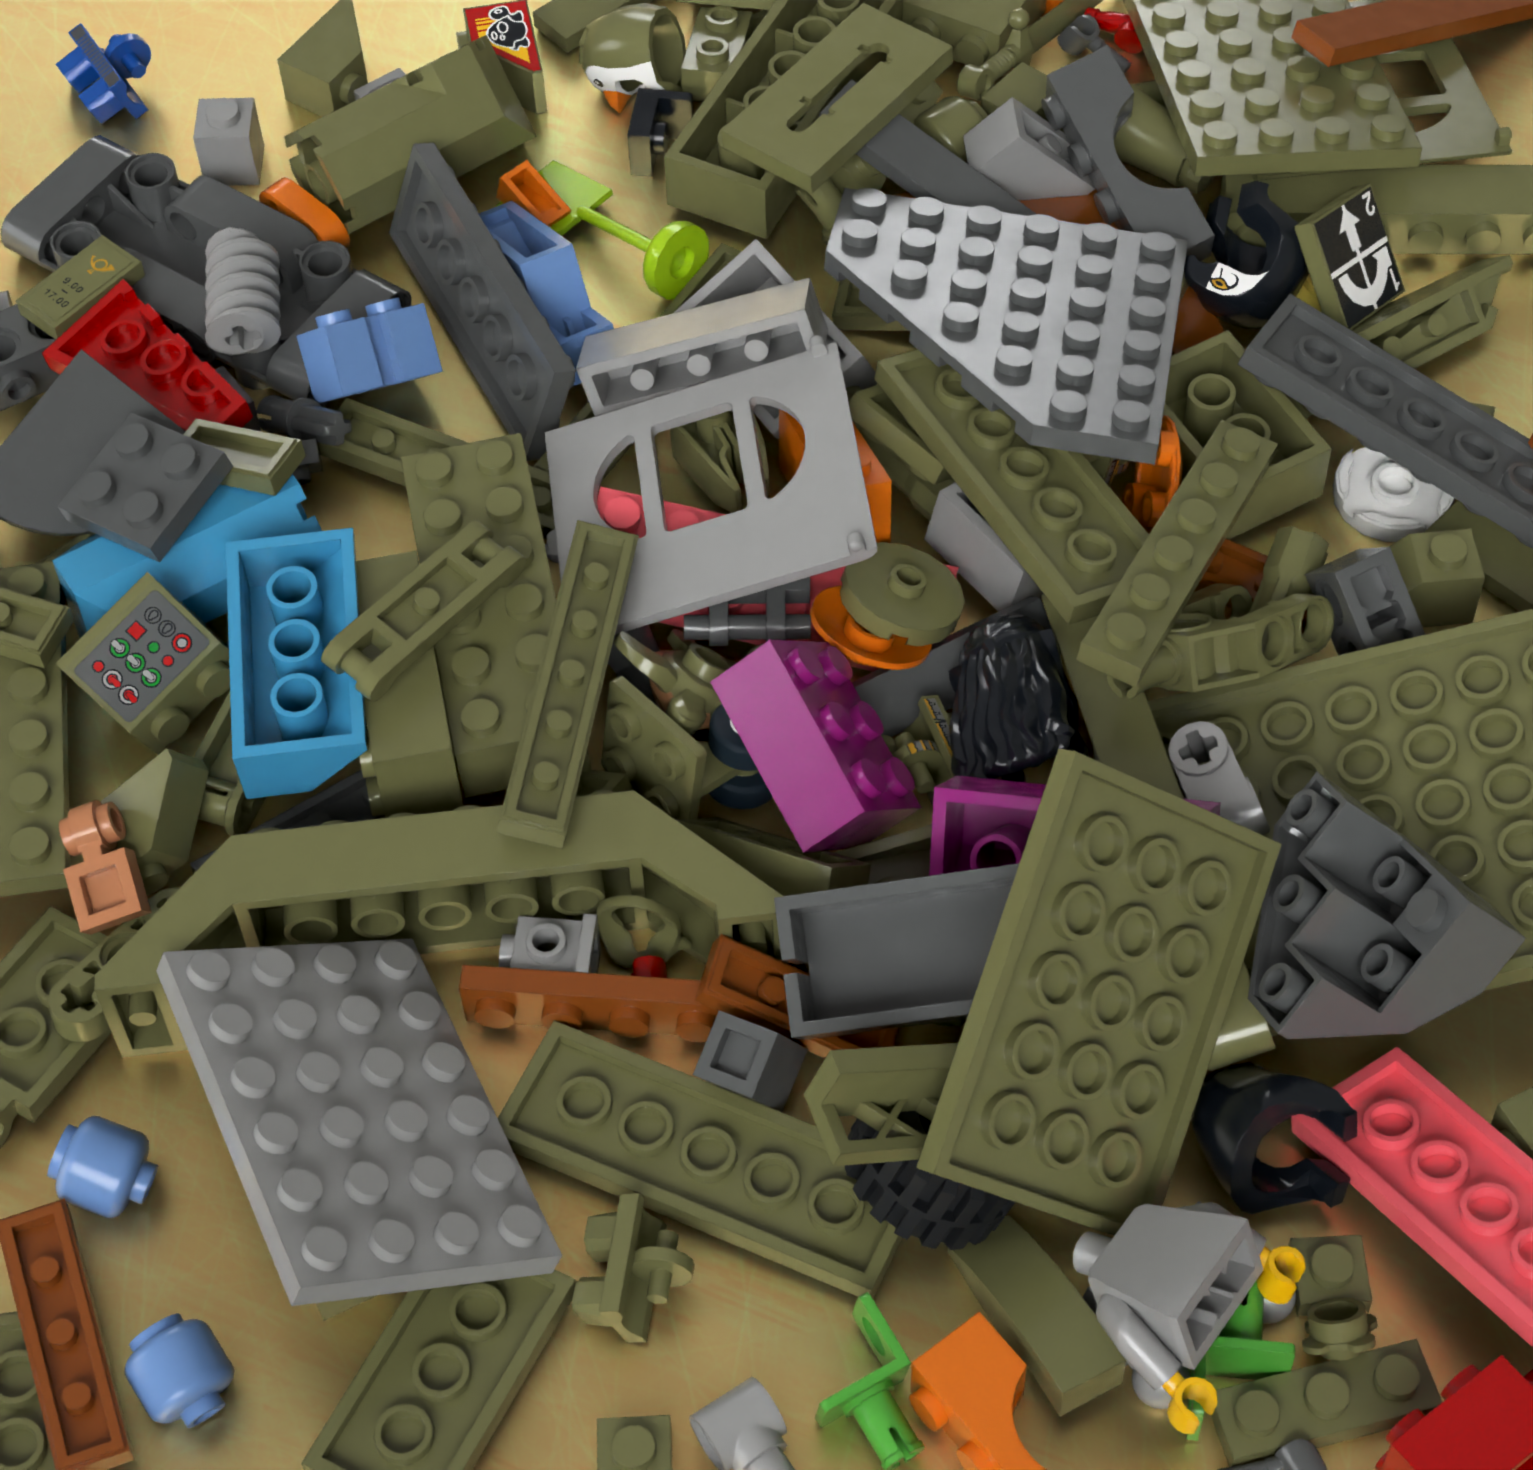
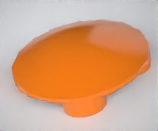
(1156, 483)

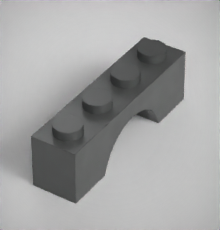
(1091, 105)

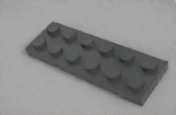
(481, 300)
(1397, 413)

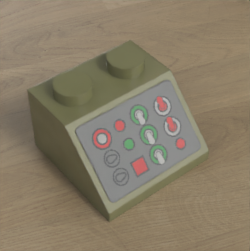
(150, 664)

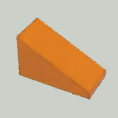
(532, 193)

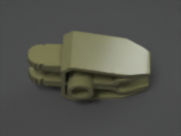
(712, 458)

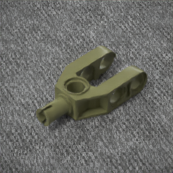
(1216, 652)

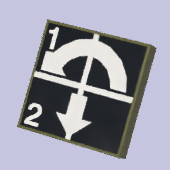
(1350, 257)

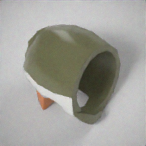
(633, 51)

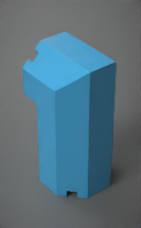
(194, 569)

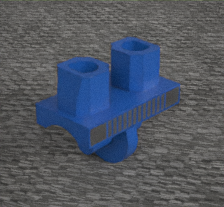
(123, 59)

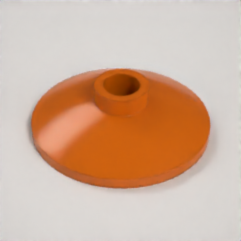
(857, 643)

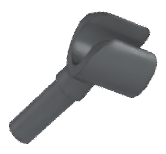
(1084, 34)
(1293, 1456)

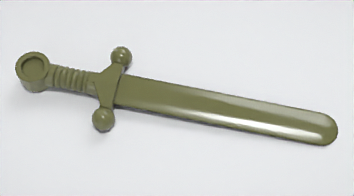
(1020, 45)

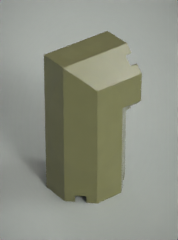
(362, 150)

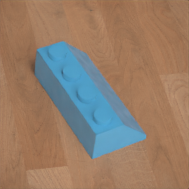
(288, 709)

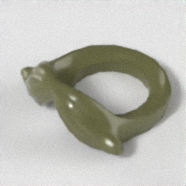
(619, 941)

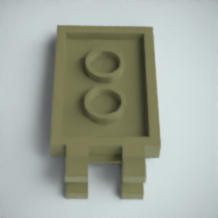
(33, 1056)

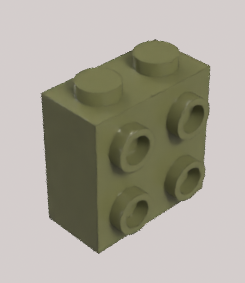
(971, 26)

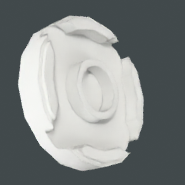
(1384, 497)

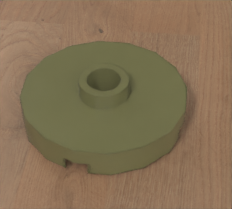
(903, 595)

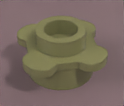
(1339, 1329)

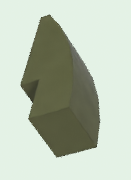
(1041, 1316)

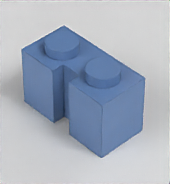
(368, 352)

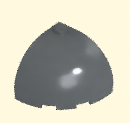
(61, 441)

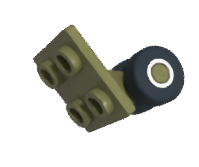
(670, 764)

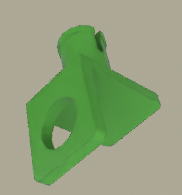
(1242, 1351)
(871, 1396)

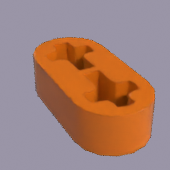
(302, 206)

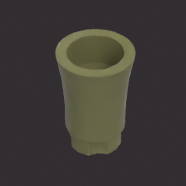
(1153, 145)

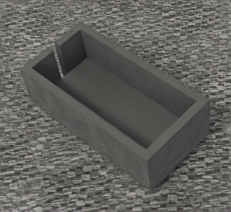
(889, 951)

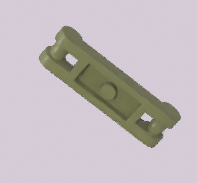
(422, 609)

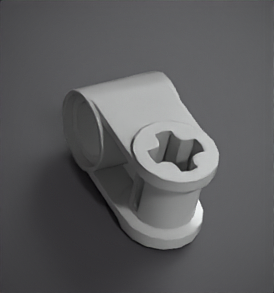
(1219, 778)

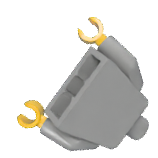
(1173, 1286)

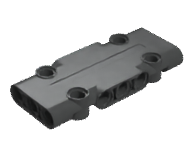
(167, 228)

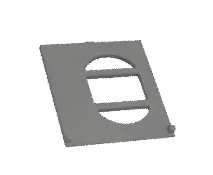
(801, 532)

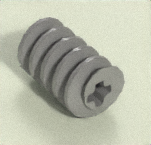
(241, 293)

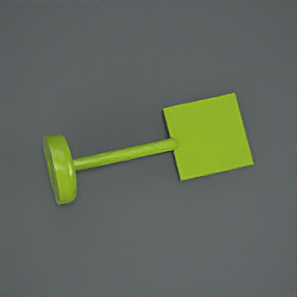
(670, 256)

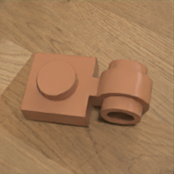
(108, 883)

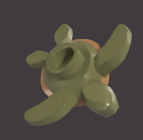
(679, 677)

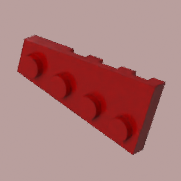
(150, 360)

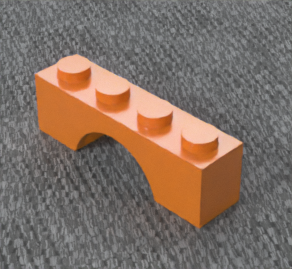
(971, 1392)

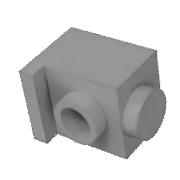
(553, 945)

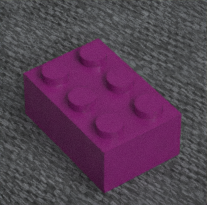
(816, 744)

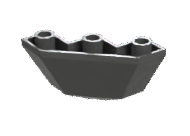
(1366, 926)

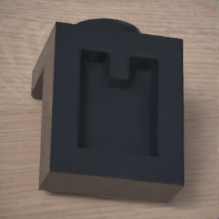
(655, 120)

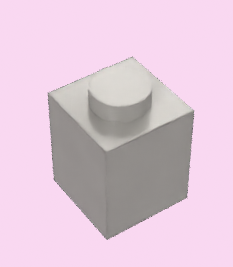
(229, 140)

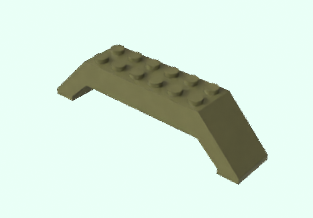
(435, 882)

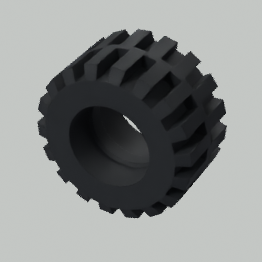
(923, 1202)

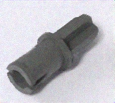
(303, 420)

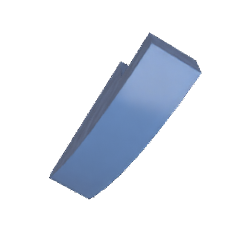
(549, 274)

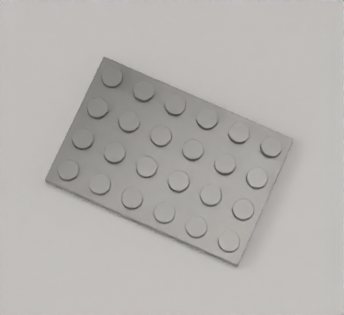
(355, 1119)

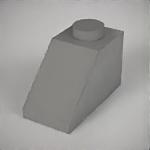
(1024, 154)

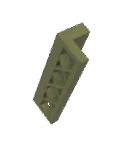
(870, 1087)

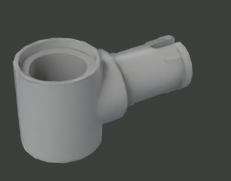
(743, 1430)

